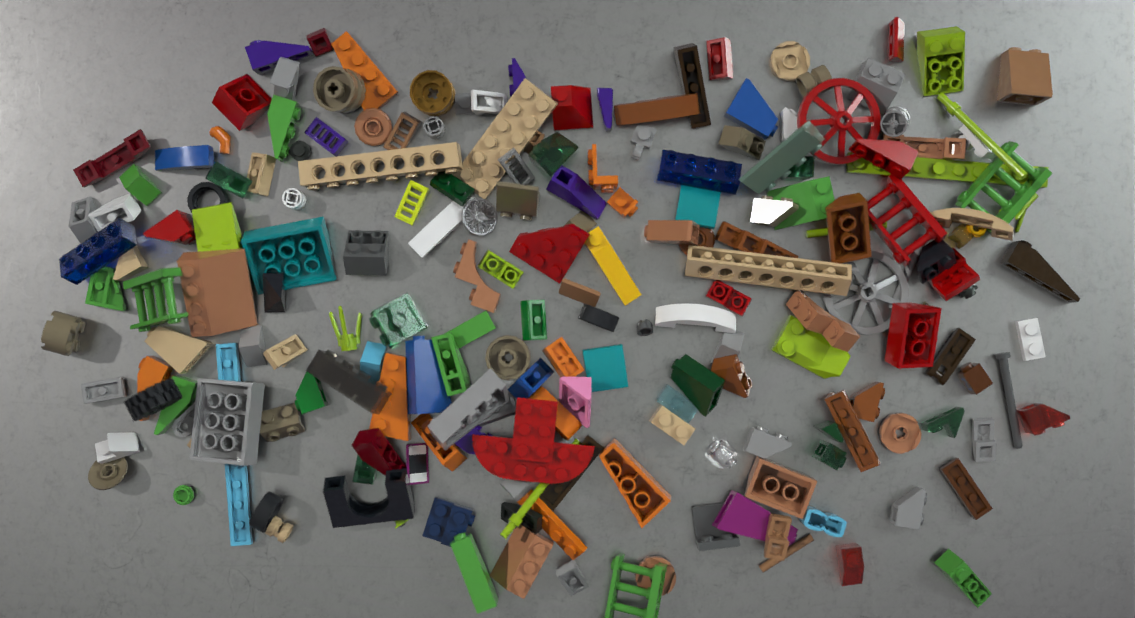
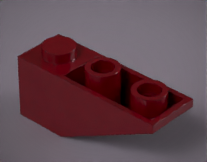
(377, 451)

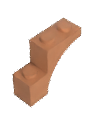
(466, 270)
(814, 318)

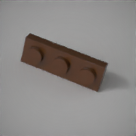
(966, 488)

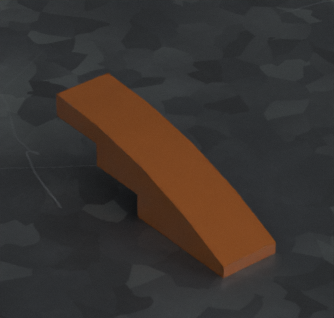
(656, 109)
(745, 241)

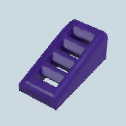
(605, 99)
(339, 145)

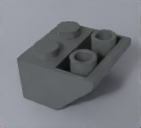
(366, 252)

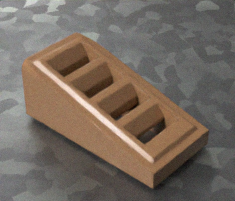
(408, 137)

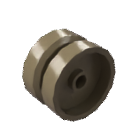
(339, 89)
(496, 357)

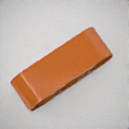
(566, 422)

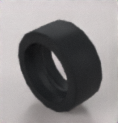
(197, 189)
(598, 317)
(266, 511)

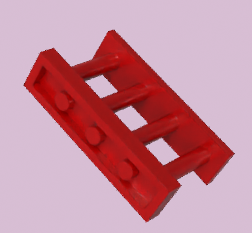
(920, 216)

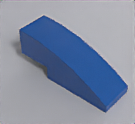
(184, 158)

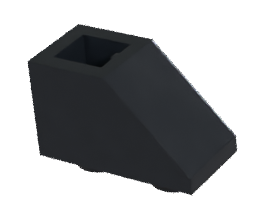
(935, 259)

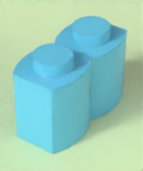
(828, 522)

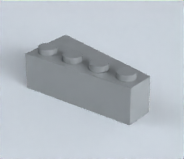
(469, 409)

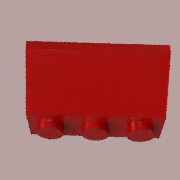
(912, 335)

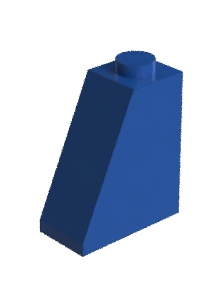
(752, 111)

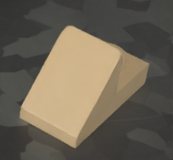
(285, 352)

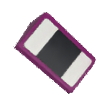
(417, 463)

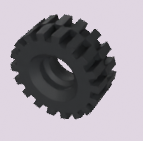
(153, 399)

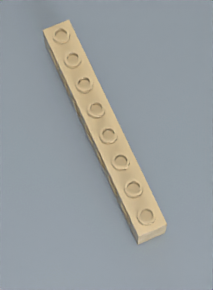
(310, 168)
(768, 270)

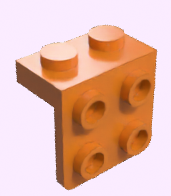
(603, 183)

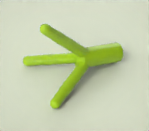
(1020, 216)

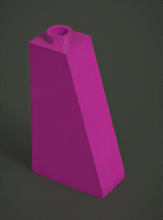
(746, 518)

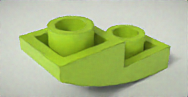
(500, 269)

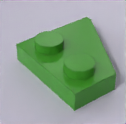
(105, 291)

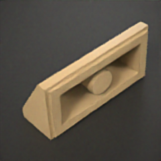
(261, 173)

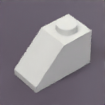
(121, 207)

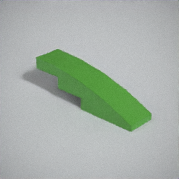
(472, 329)

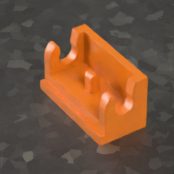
(563, 359)

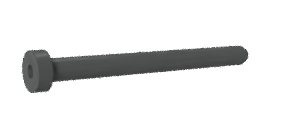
(1003, 357)

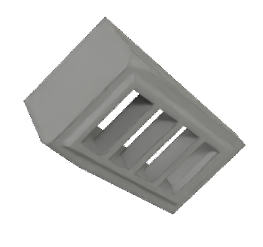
(524, 178)

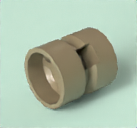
(809, 80)

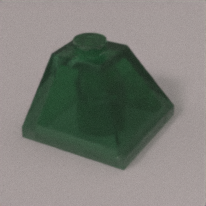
(552, 153)

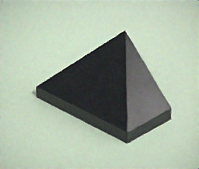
(274, 292)

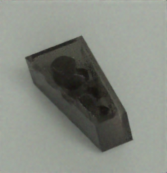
(349, 381)

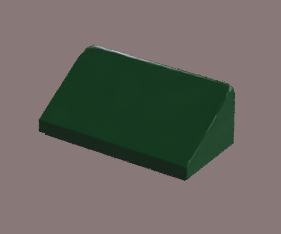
(830, 429)

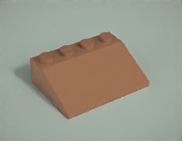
(217, 291)

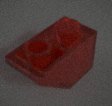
(1038, 417)

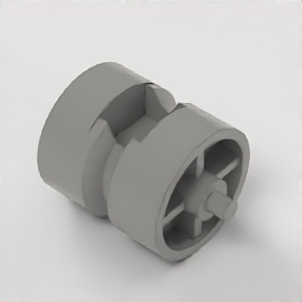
(895, 121)

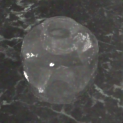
(721, 454)

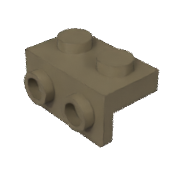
(281, 423)

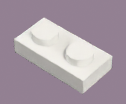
(1030, 339)

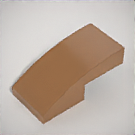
(776, 537)

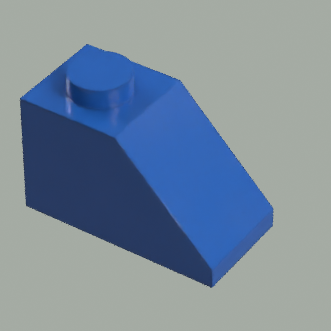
(531, 380)

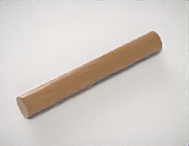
(791, 550)

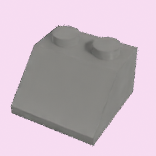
(880, 81)

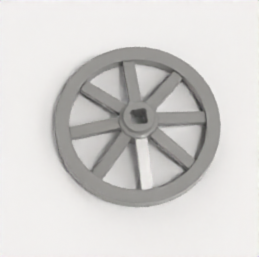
(860, 294)

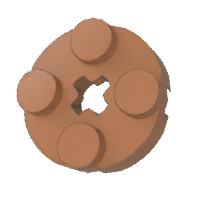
(889, 437)
(670, 577)

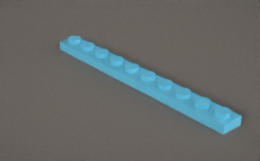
(236, 475)

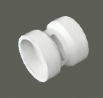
(297, 202)

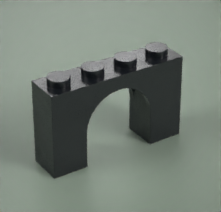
(348, 511)

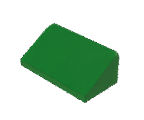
(533, 320)

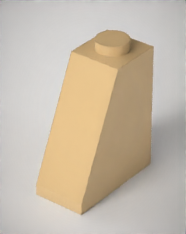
(176, 347)

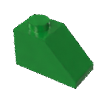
(310, 394)

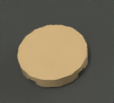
(789, 61)

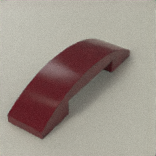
(114, 160)

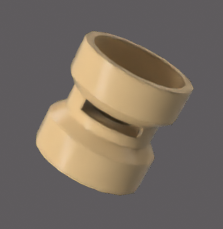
(279, 529)

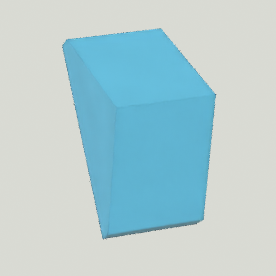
(373, 359)

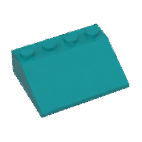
(293, 248)

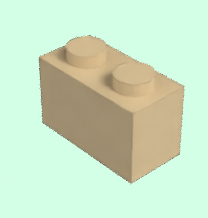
(672, 424)

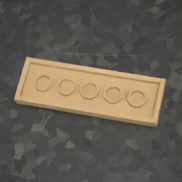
(510, 129)

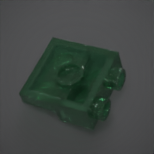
(397, 321)

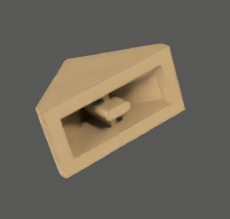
(129, 265)

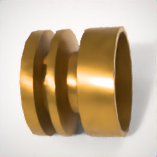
(421, 91)

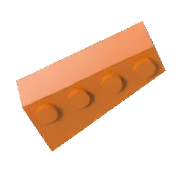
(394, 416)
(634, 482)

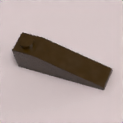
(692, 81)
(1033, 266)

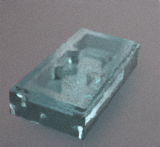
(676, 403)

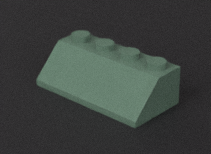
(782, 158)

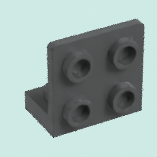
(707, 535)

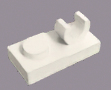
(981, 149)

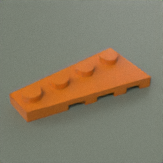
(352, 57)

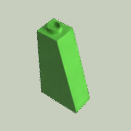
(474, 572)

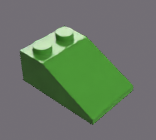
(810, 196)

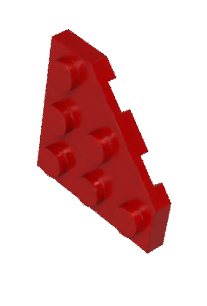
(550, 249)

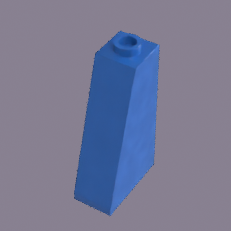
(424, 379)

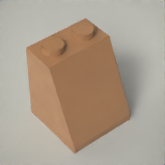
(1024, 77)

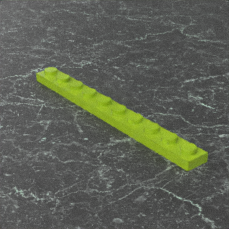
(938, 170)

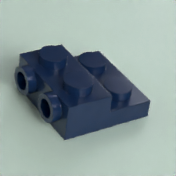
(447, 520)

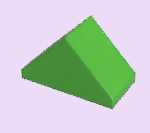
(139, 185)

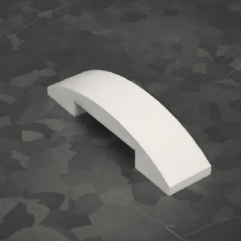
(695, 315)

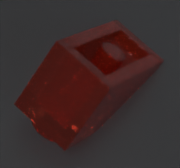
(850, 563)

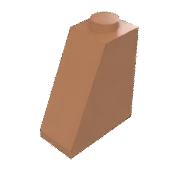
(672, 232)

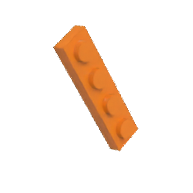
(556, 528)

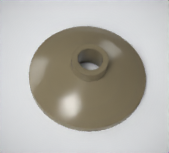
(108, 474)

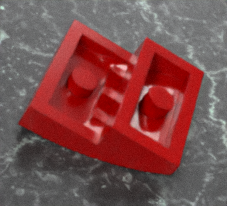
(954, 279)

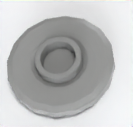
(479, 216)

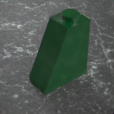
(697, 383)

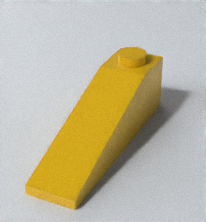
(611, 266)

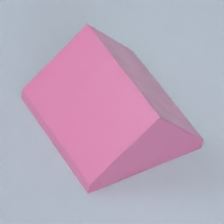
(576, 397)

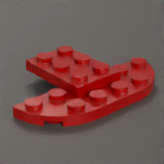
(532, 450)

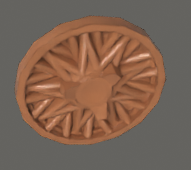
(373, 126)

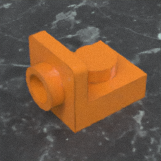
(623, 203)

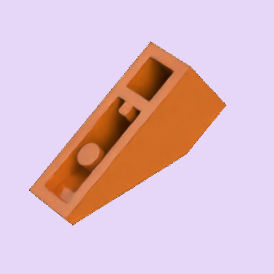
(151, 372)
(449, 458)

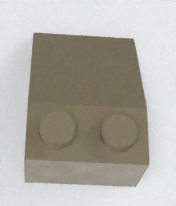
(517, 200)

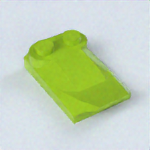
(810, 350)

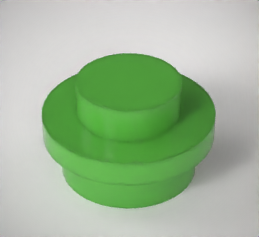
(183, 495)

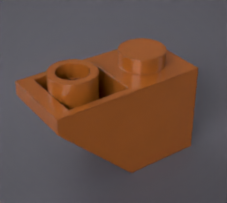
(733, 373)
(867, 401)

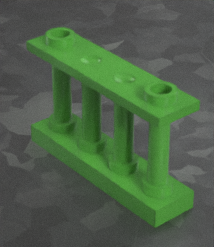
(1022, 192)
(147, 283)
(652, 594)

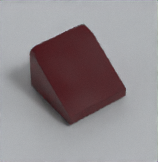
(319, 42)

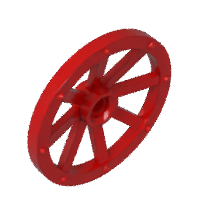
(834, 120)

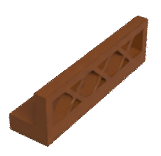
(852, 430)

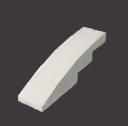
(438, 229)

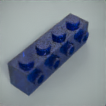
(699, 172)
(98, 251)

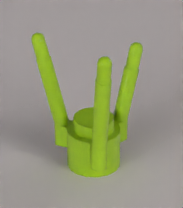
(346, 341)

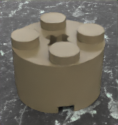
(62, 333)

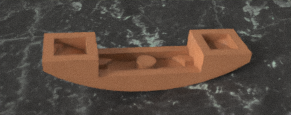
(934, 147)

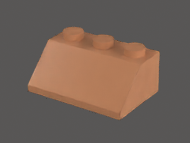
(780, 487)
(521, 560)

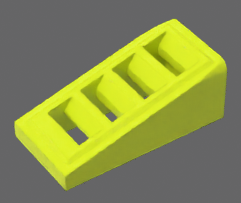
(405, 199)

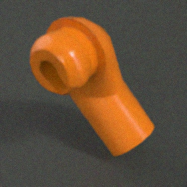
(223, 137)

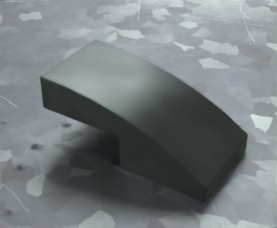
(531, 520)

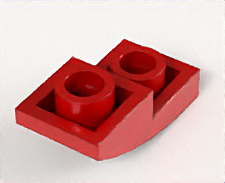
(729, 297)

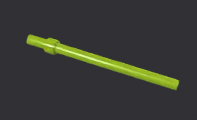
(955, 110)
(516, 519)

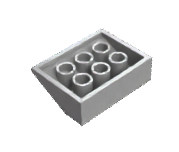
(227, 421)

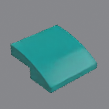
(698, 205)
(606, 367)

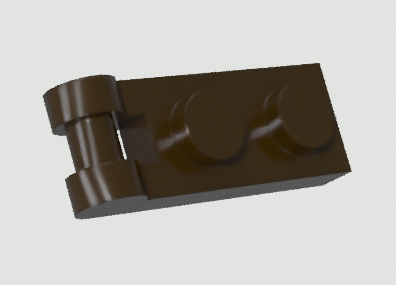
(951, 355)

